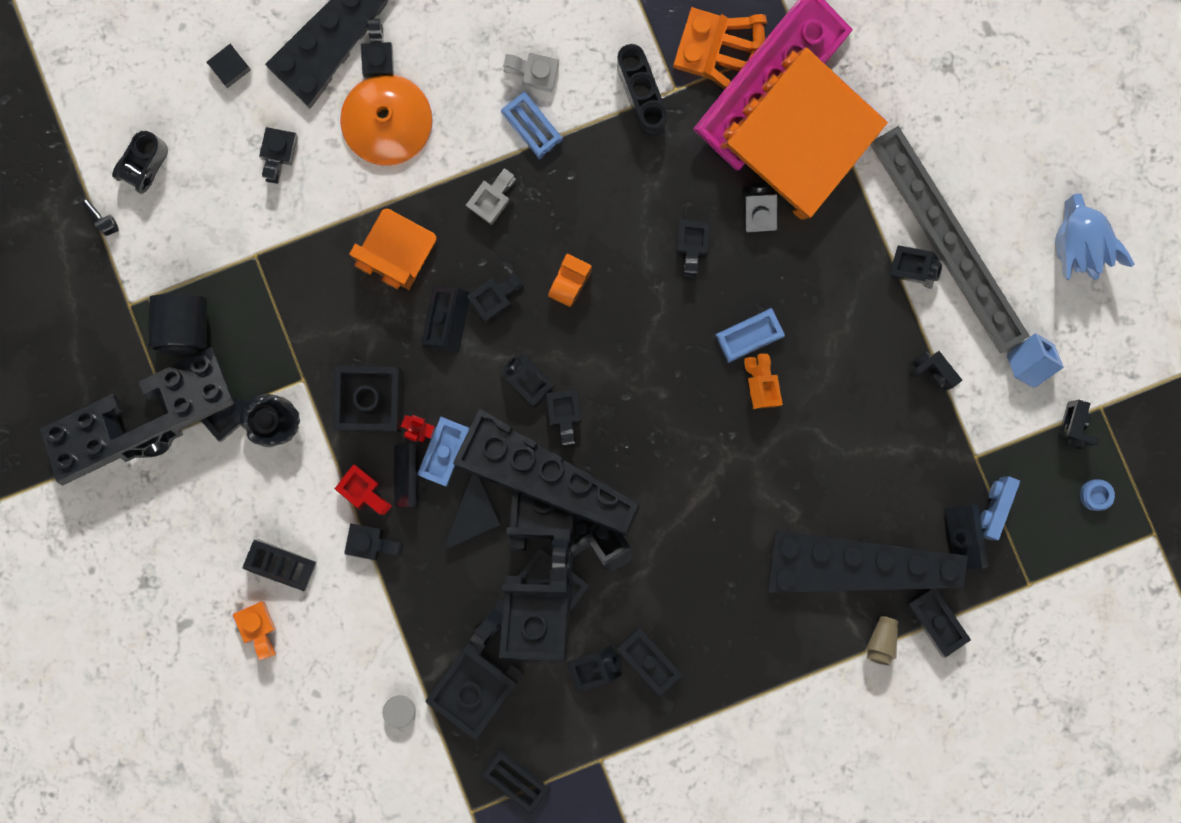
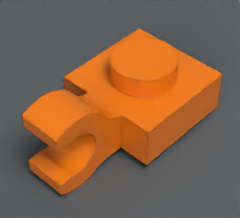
(763, 386)
(255, 625)

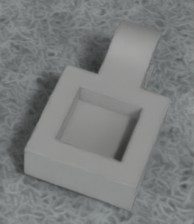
(537, 71)
(490, 200)

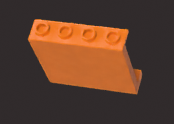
(804, 131)

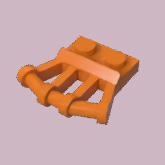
(703, 40)

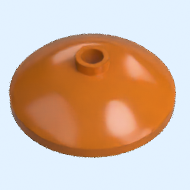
(391, 138)

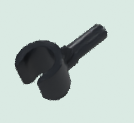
(106, 225)

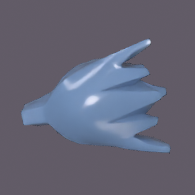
(1087, 241)

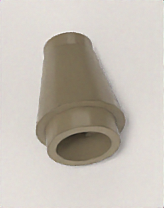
(883, 642)

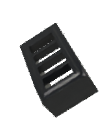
(254, 553)

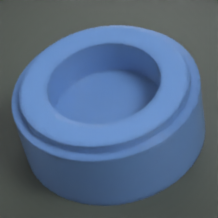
(1097, 495)

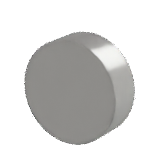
(399, 711)

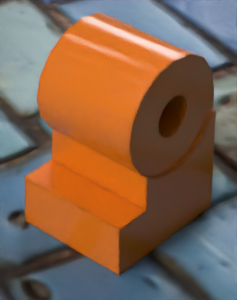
(570, 280)

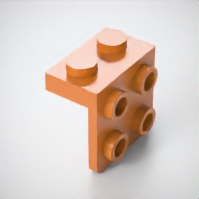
(394, 249)

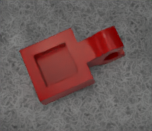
(417, 428)
(360, 489)

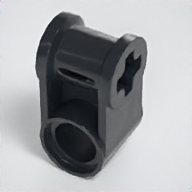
(142, 164)

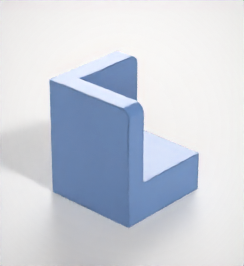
(1035, 360)

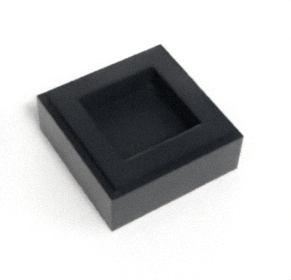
(228, 65)

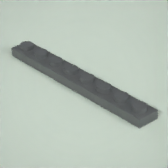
(949, 240)

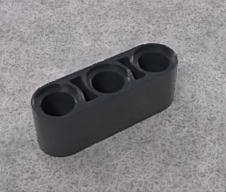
(641, 75)

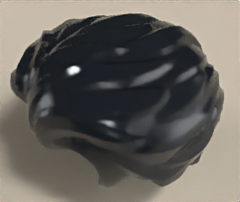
(269, 420)

